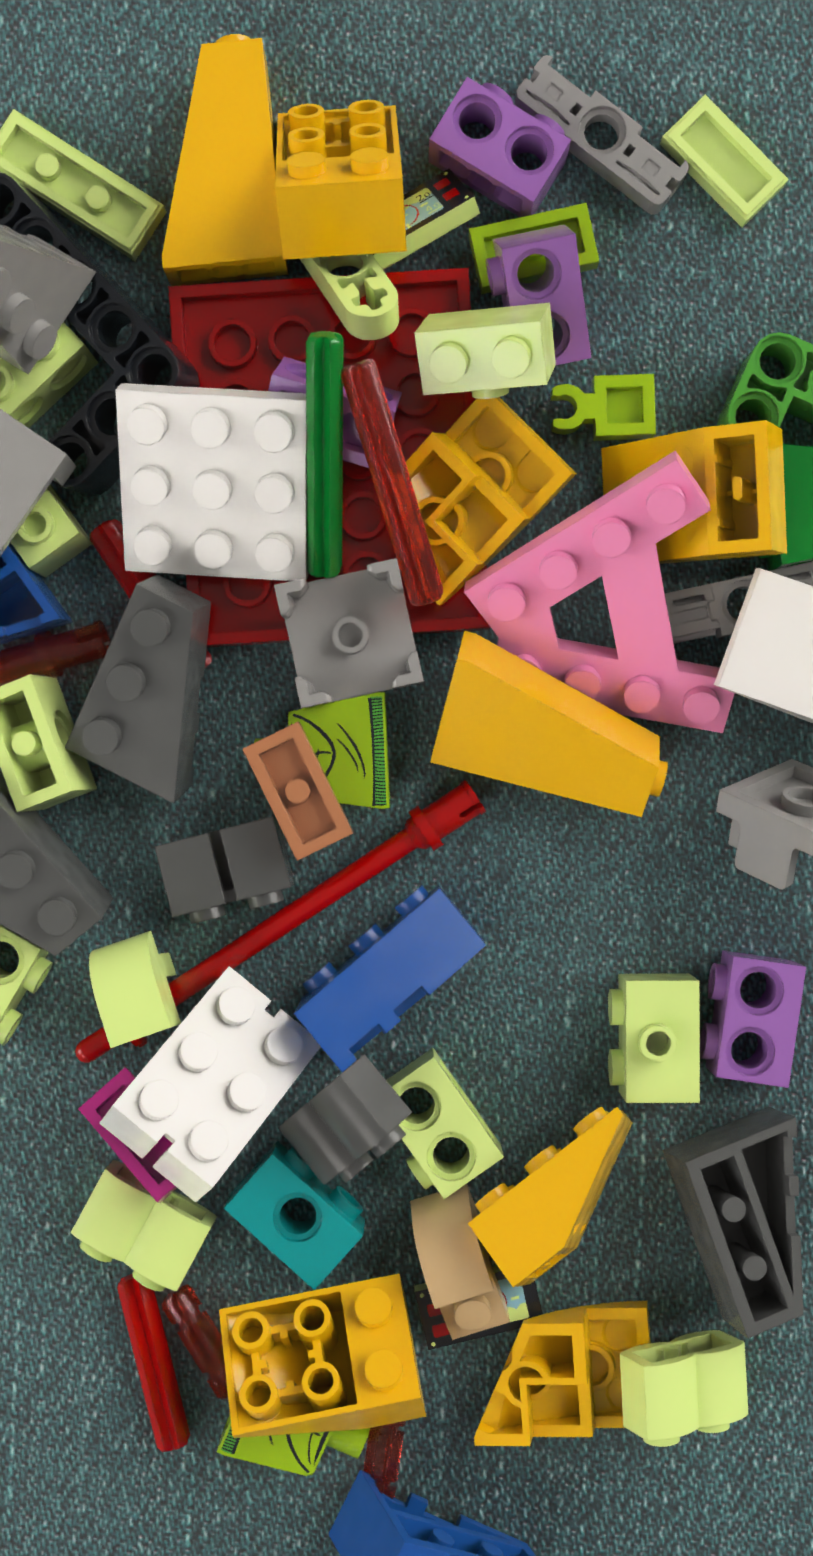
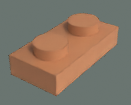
(298, 790)

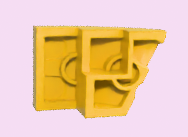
(481, 487)
(564, 1374)

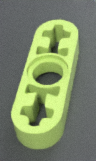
(344, 293)

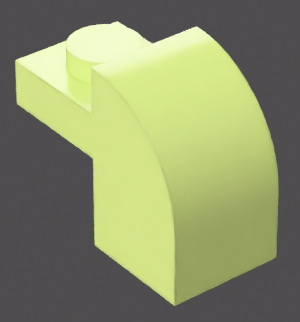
(133, 989)

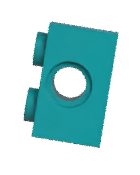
(308, 1246)

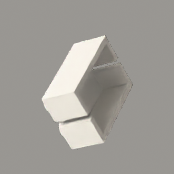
(212, 1084)

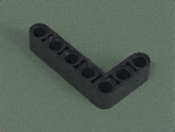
(99, 322)

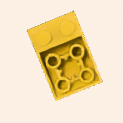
(339, 181)
(738, 472)
(547, 1213)
(322, 1360)

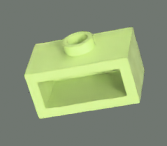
(486, 350)
(656, 1038)

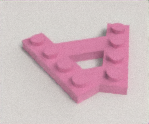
(615, 541)

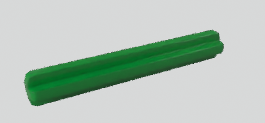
(324, 452)

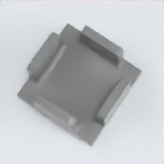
(771, 821)

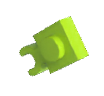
(617, 407)

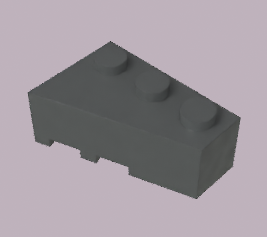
(147, 691)
(42, 883)
(741, 1213)

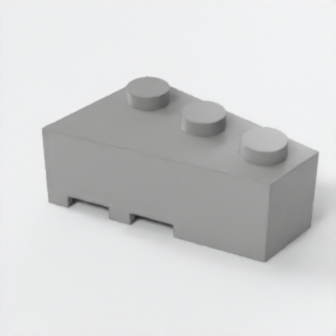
(35, 295)

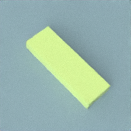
(78, 186)

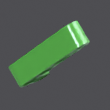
(768, 396)

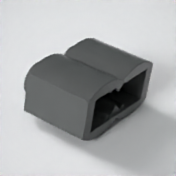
(346, 1122)

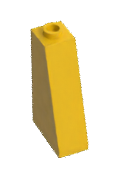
(224, 189)
(543, 734)

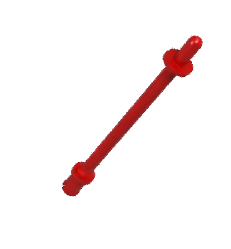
(421, 831)

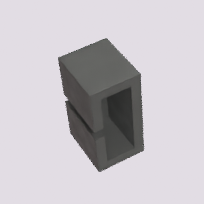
(224, 868)

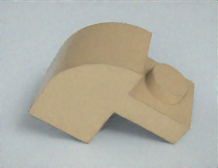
(457, 1264)

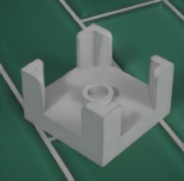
(349, 634)

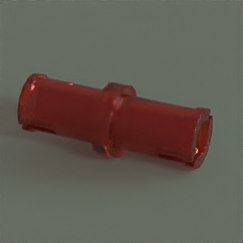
(53, 653)

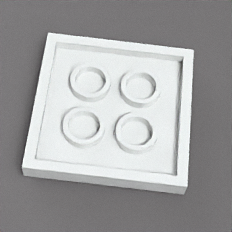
(213, 481)

